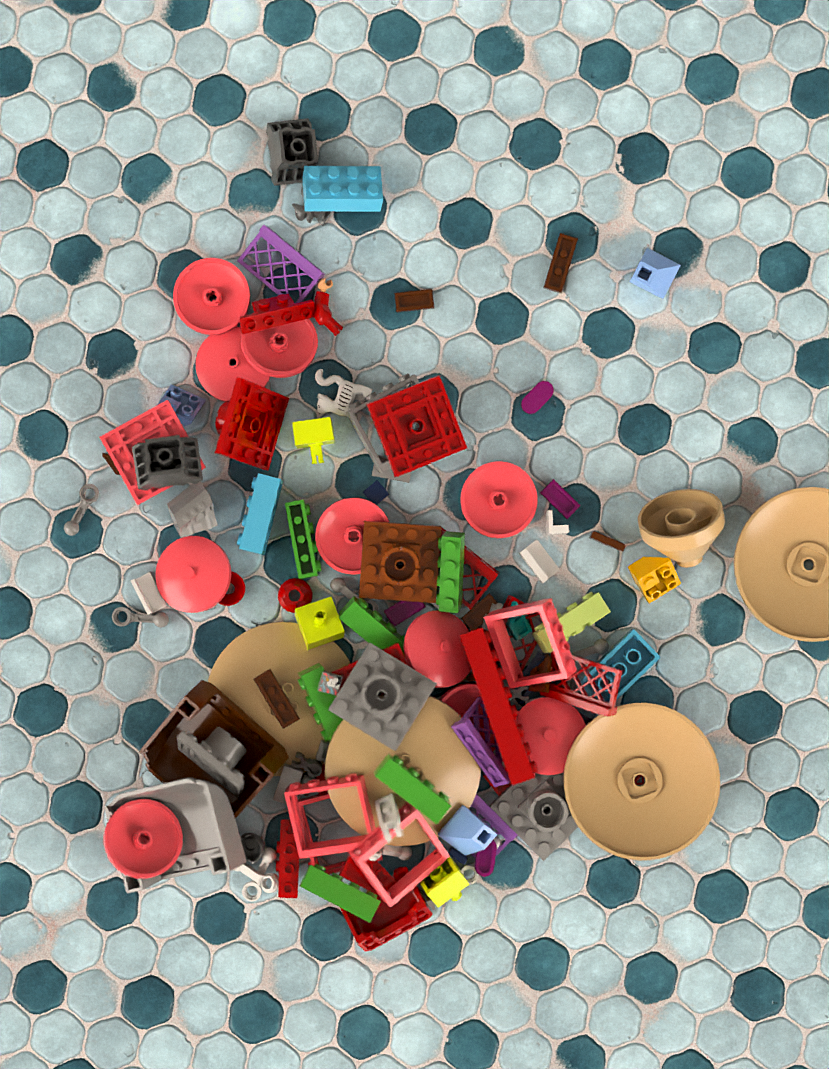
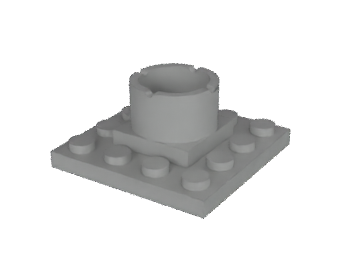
(387, 717)
(216, 757)
(523, 807)

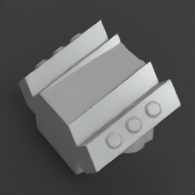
(192, 510)

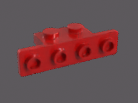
(276, 312)
(288, 863)

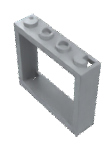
(357, 407)

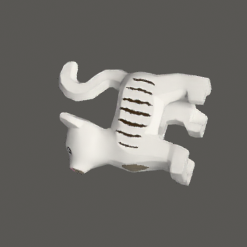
(345, 396)

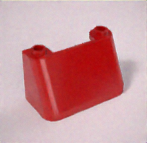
(388, 921)

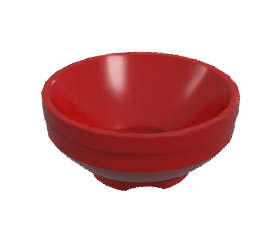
(294, 584)
(237, 595)

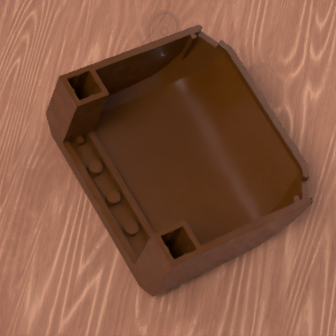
(200, 714)

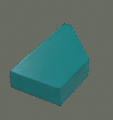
(518, 625)

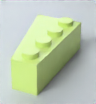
(574, 620)

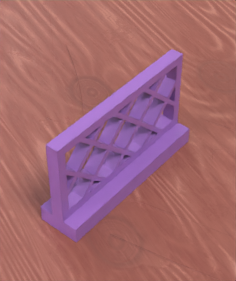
(287, 251)
(481, 749)
(495, 821)

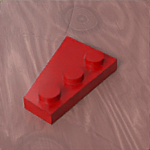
(353, 873)

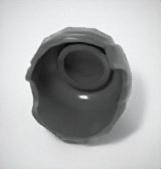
(253, 847)

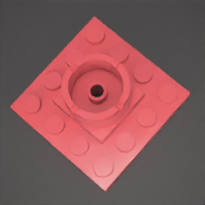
(154, 423)

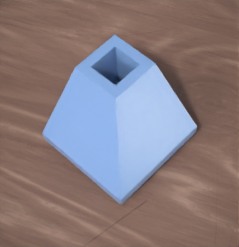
(655, 273)
(184, 403)
(467, 832)

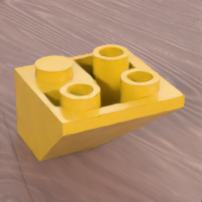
(654, 576)

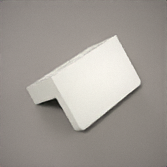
(554, 529)
(539, 561)
(148, 593)

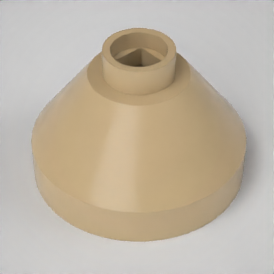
(682, 524)

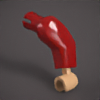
(322, 312)

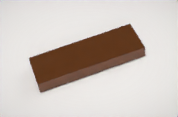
(560, 263)
(276, 698)

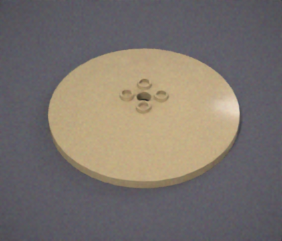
(772, 559)
(284, 651)
(427, 747)
(677, 790)

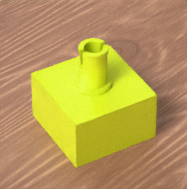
(314, 434)
(319, 623)
(445, 883)

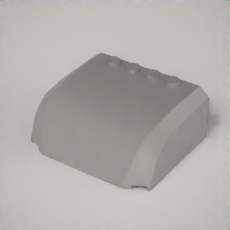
(206, 823)

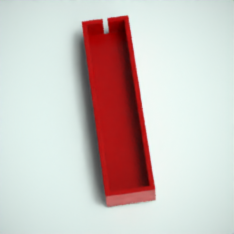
(498, 706)

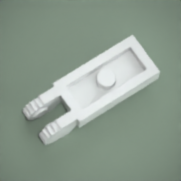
(388, 816)

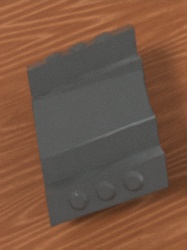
(290, 149)
(167, 462)

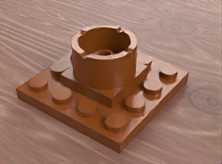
(394, 542)

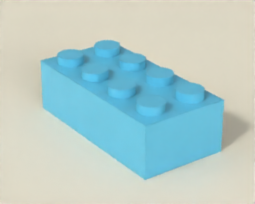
(342, 188)
(261, 514)
(631, 656)

